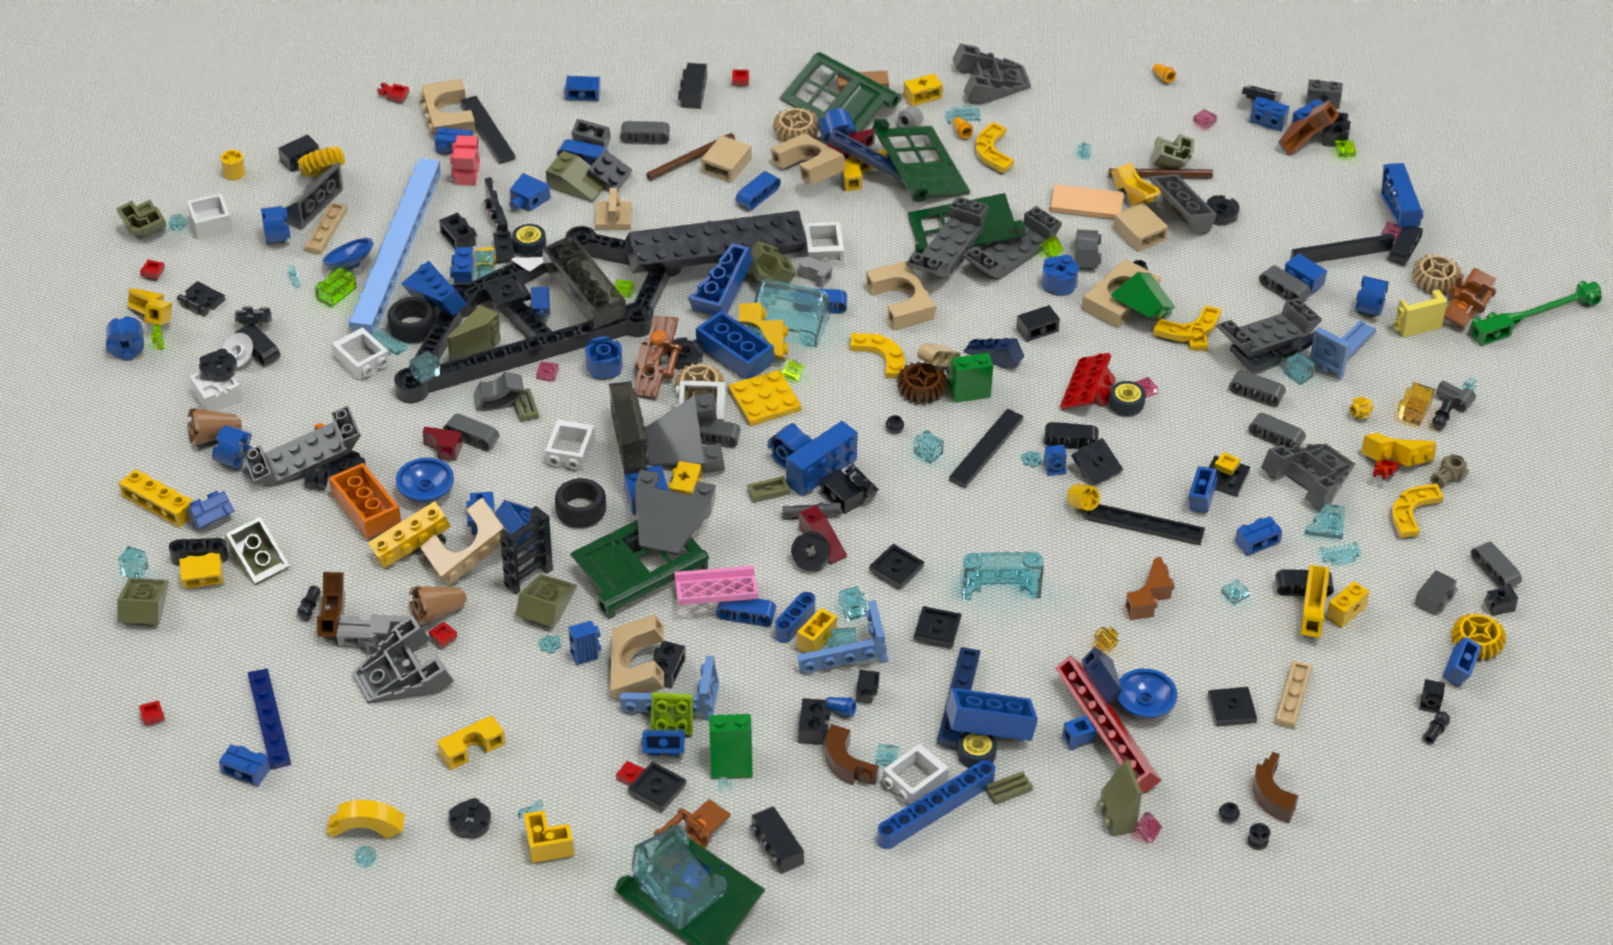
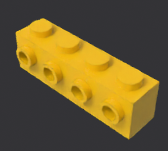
(156, 497)
(409, 534)

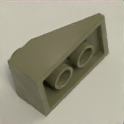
(570, 177)
(475, 334)
(256, 550)
(545, 600)
(142, 601)
(1121, 801)

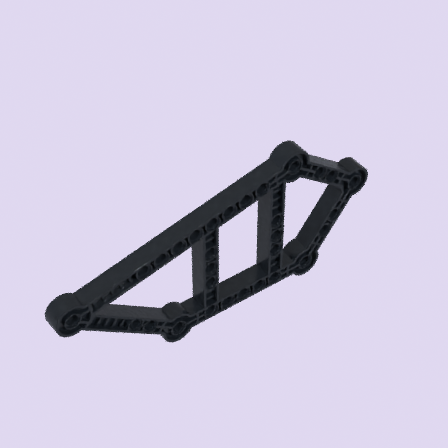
(541, 340)

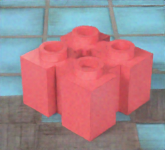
(465, 160)

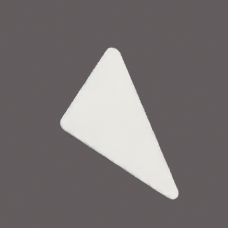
(528, 263)

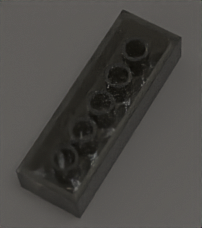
(584, 282)
(629, 427)

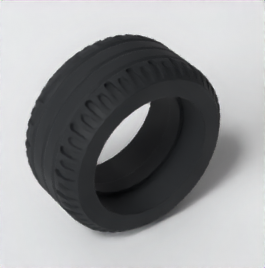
(407, 308)
(580, 516)

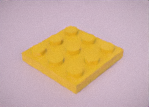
(764, 397)

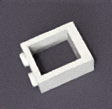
(834, 254)
(354, 342)
(721, 394)
(570, 431)
(926, 760)

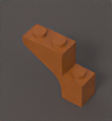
(1305, 128)
(1159, 586)

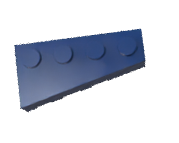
(1400, 195)
(723, 281)
(433, 287)

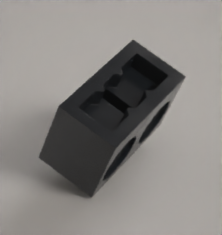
(1337, 131)
(457, 231)
(670, 659)
(812, 721)

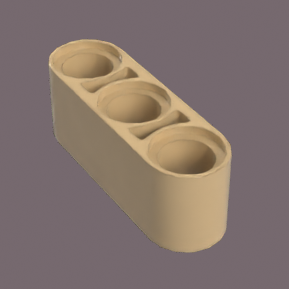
(937, 354)

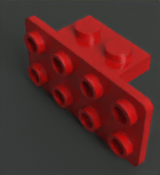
(1089, 382)

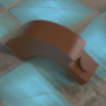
(332, 604)
(842, 763)
(1268, 795)

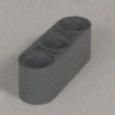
(645, 132)
(1284, 284)
(1257, 388)
(1276, 431)
(473, 432)
(719, 432)
(1496, 565)

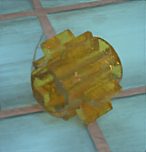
(1106, 638)

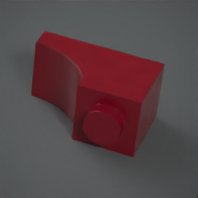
(445, 442)

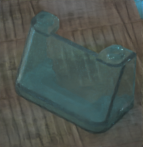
(800, 308)
(1001, 568)
(675, 876)

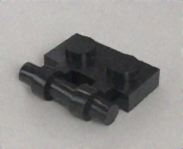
(204, 297)

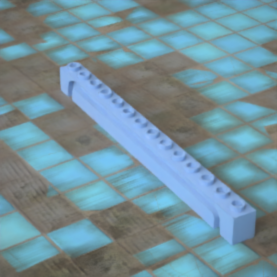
(395, 246)

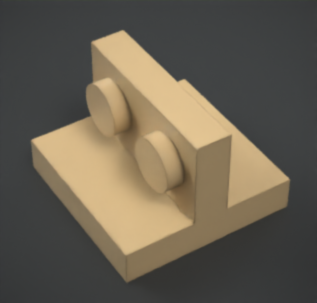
(613, 213)

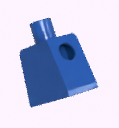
(528, 193)

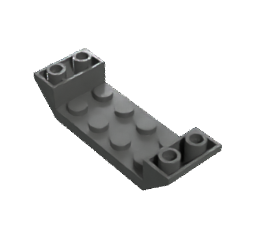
(953, 239)
(1009, 255)
(1273, 332)
(304, 452)

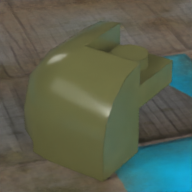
(1173, 154)
(141, 219)
(770, 264)

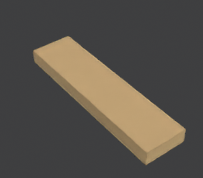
(325, 228)
(1293, 694)

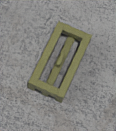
(528, 415)
(768, 490)
(1007, 785)

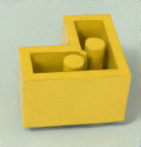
(547, 842)

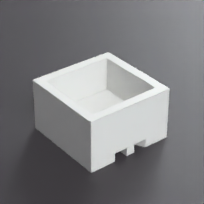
(209, 216)
(213, 394)

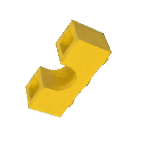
(484, 733)

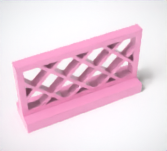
(720, 579)

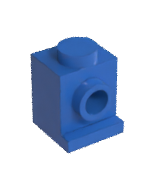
(1055, 460)
(1078, 732)

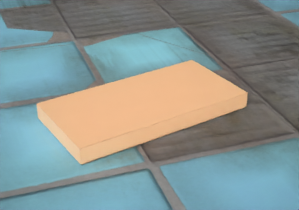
(1086, 201)

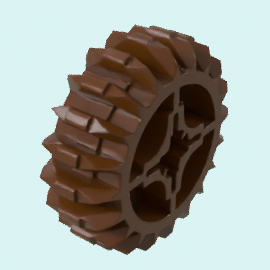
(921, 382)

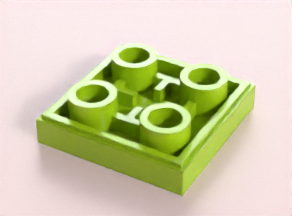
(672, 712)

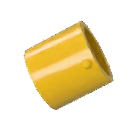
(233, 164)
(1083, 497)

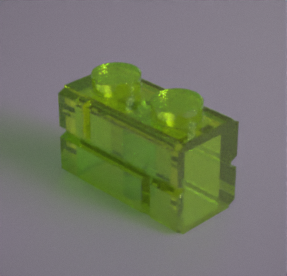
(335, 287)

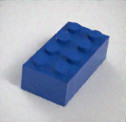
(735, 345)
(821, 457)
(991, 714)

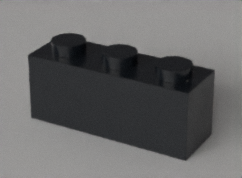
(693, 85)
(777, 840)

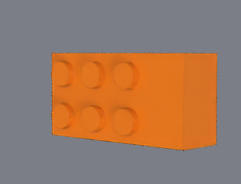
(365, 500)

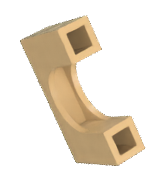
(440, 95)
(821, 162)
(902, 278)
(1101, 303)
(455, 564)
(625, 643)

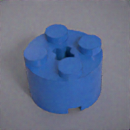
(838, 120)
(274, 224)
(1060, 275)
(1371, 296)
(124, 337)
(604, 357)
(786, 443)
(231, 446)

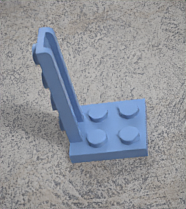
(1334, 352)
(851, 652)
(702, 703)

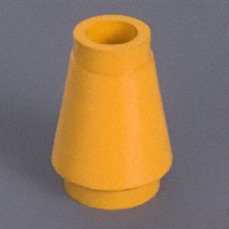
(1164, 72)
(963, 128)

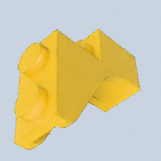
(1136, 188)
(151, 305)
(774, 330)
(1401, 450)
(1314, 601)

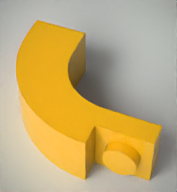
(853, 172)
(366, 814)

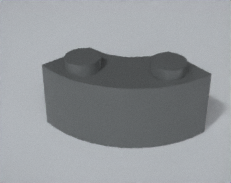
(1087, 248)
(498, 392)

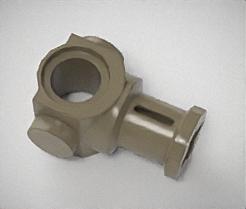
(1451, 470)

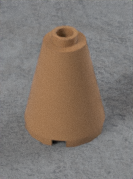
(207, 424)
(435, 602)

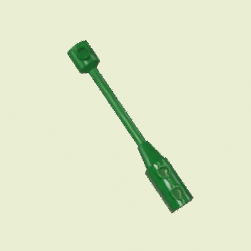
(1501, 326)

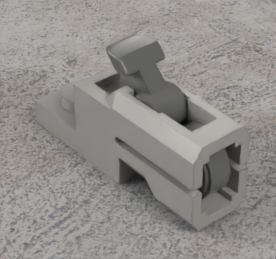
(366, 633)

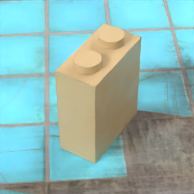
(726, 159)
(1140, 227)

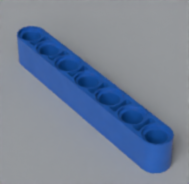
(935, 804)

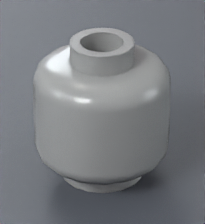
(910, 117)

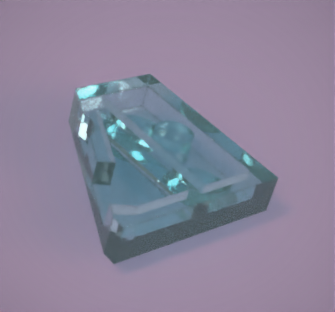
(1328, 522)

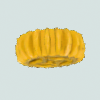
(319, 160)
(1482, 631)

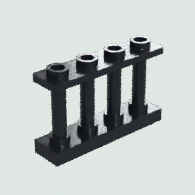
(540, 550)

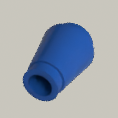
(842, 705)

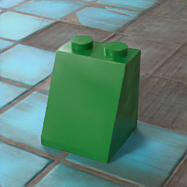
(1145, 296)
(970, 377)
(730, 746)

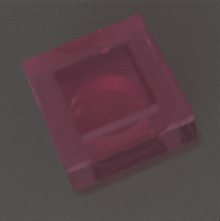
(1205, 118)
(1392, 228)
(547, 371)
(1148, 385)
(1148, 827)

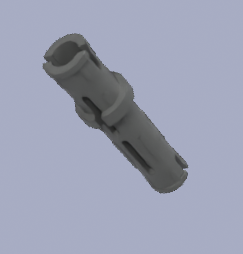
(826, 509)

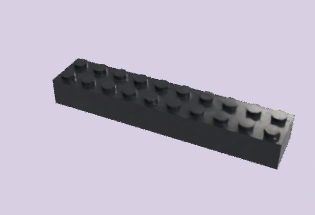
(708, 241)

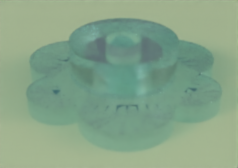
(1031, 458)
(549, 643)

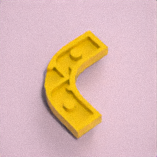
(986, 150)
(1195, 330)
(883, 346)
(1407, 502)

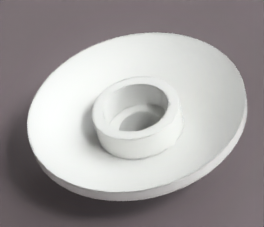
(240, 346)

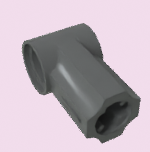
(1461, 398)

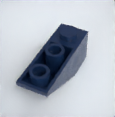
(1003, 352)
(1102, 673)

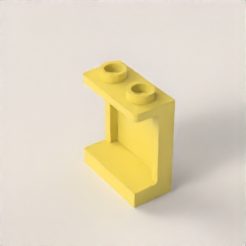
(1420, 316)

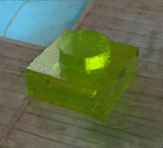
(1345, 148)
(1052, 246)
(625, 287)
(157, 337)
(793, 369)

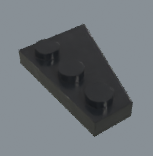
(495, 210)

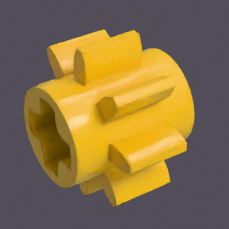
(1361, 407)

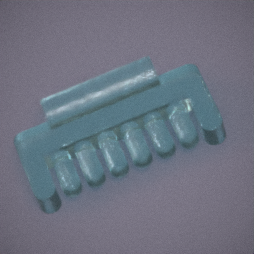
(963, 111)
(390, 343)
(1341, 556)

